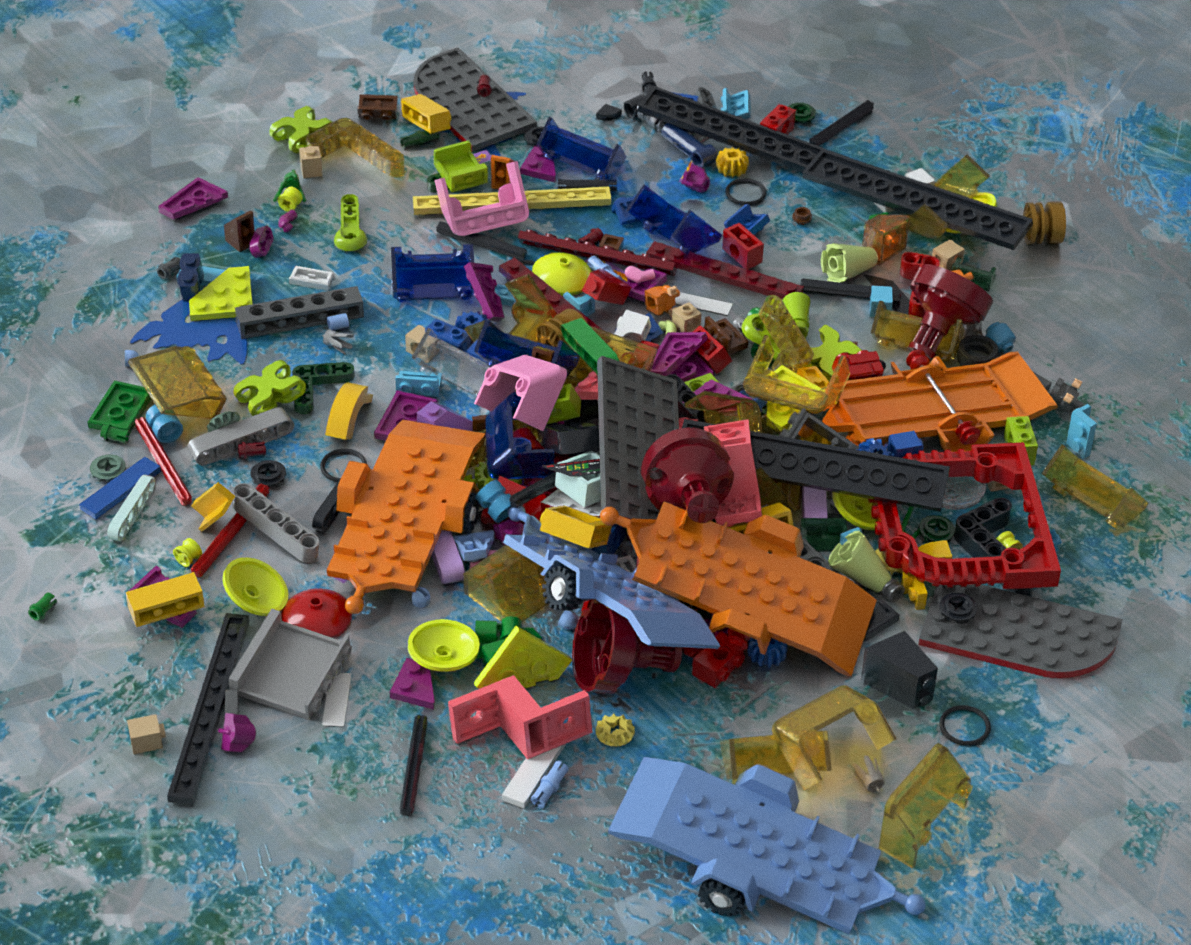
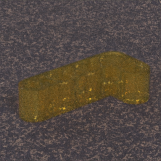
(789, 339)

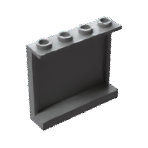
(289, 666)

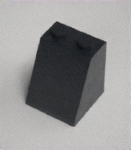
(900, 670)

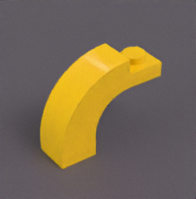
(345, 410)
(915, 589)

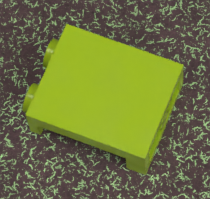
(460, 166)

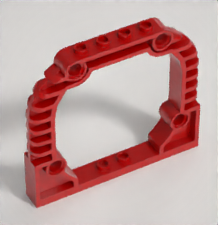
(1029, 567)

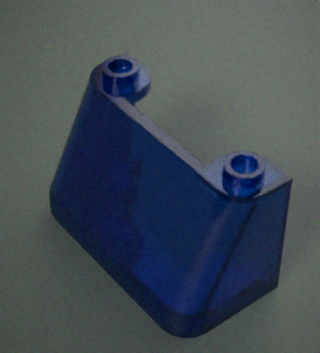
(431, 275)

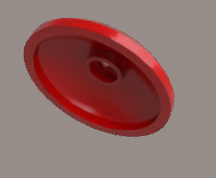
(318, 611)

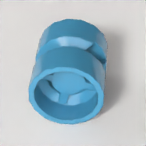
(165, 427)
(494, 498)

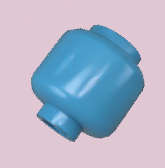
(1002, 336)

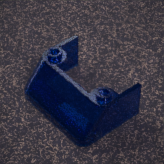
(580, 151)
(680, 227)
(499, 347)
(509, 455)

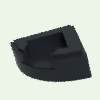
(608, 111)

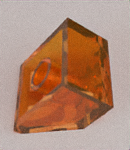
(886, 235)

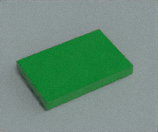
(120, 406)

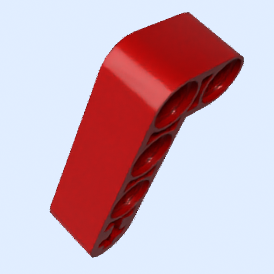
(908, 268)

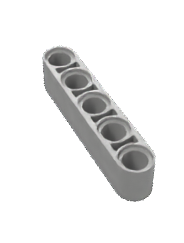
(225, 440)
(275, 523)

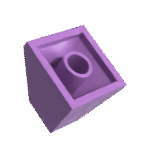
(443, 416)

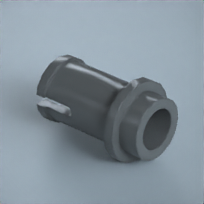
(165, 270)

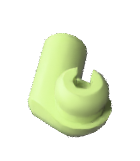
(667, 326)

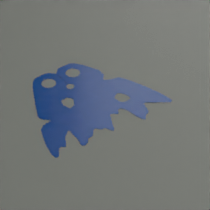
(200, 332)

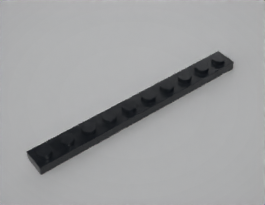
(208, 710)

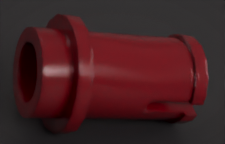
(484, 88)
(594, 236)
(251, 449)

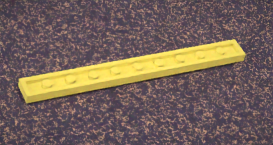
(535, 199)

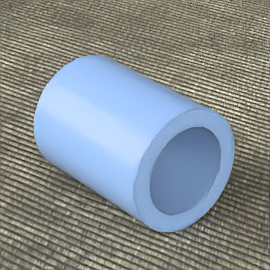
(338, 321)

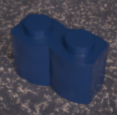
(190, 275)

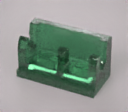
(981, 277)
(823, 533)

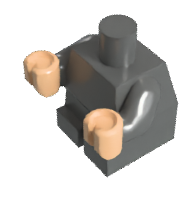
(1066, 395)

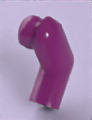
(284, 221)

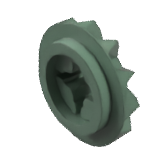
(222, 420)
(99, 466)

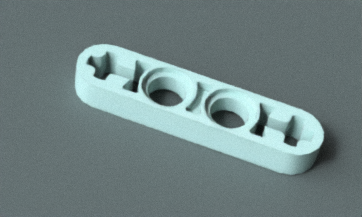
(131, 508)

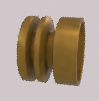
(1046, 222)
(550, 331)

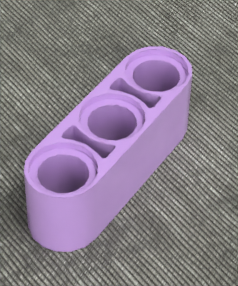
(814, 503)
(447, 559)

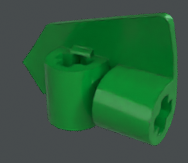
(492, 631)

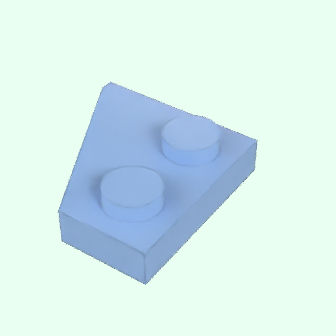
(474, 545)

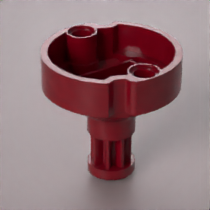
(945, 299)
(690, 472)
(609, 648)

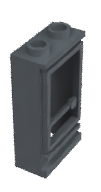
(803, 417)

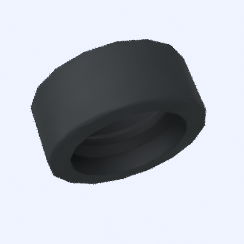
(978, 343)

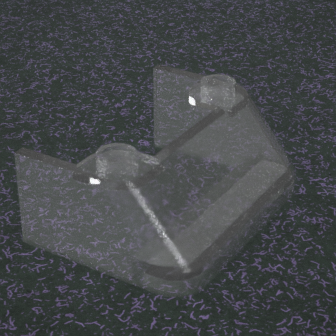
(449, 363)

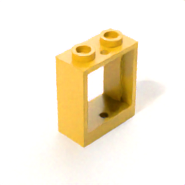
(575, 526)

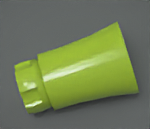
(798, 306)

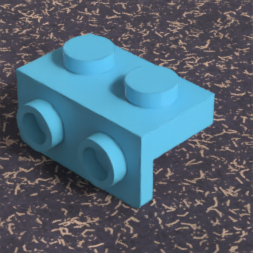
(737, 104)
(418, 383)
(1081, 431)

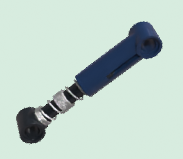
(700, 154)

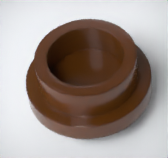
(802, 215)

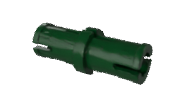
(418, 138)

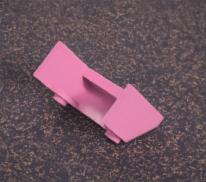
(510, 209)
(533, 380)

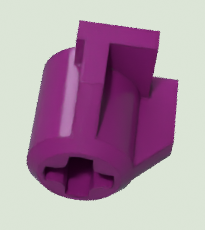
(696, 179)
(507, 527)
(237, 733)

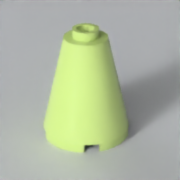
(846, 261)
(859, 562)

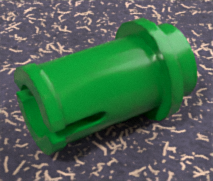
(115, 434)
(38, 610)

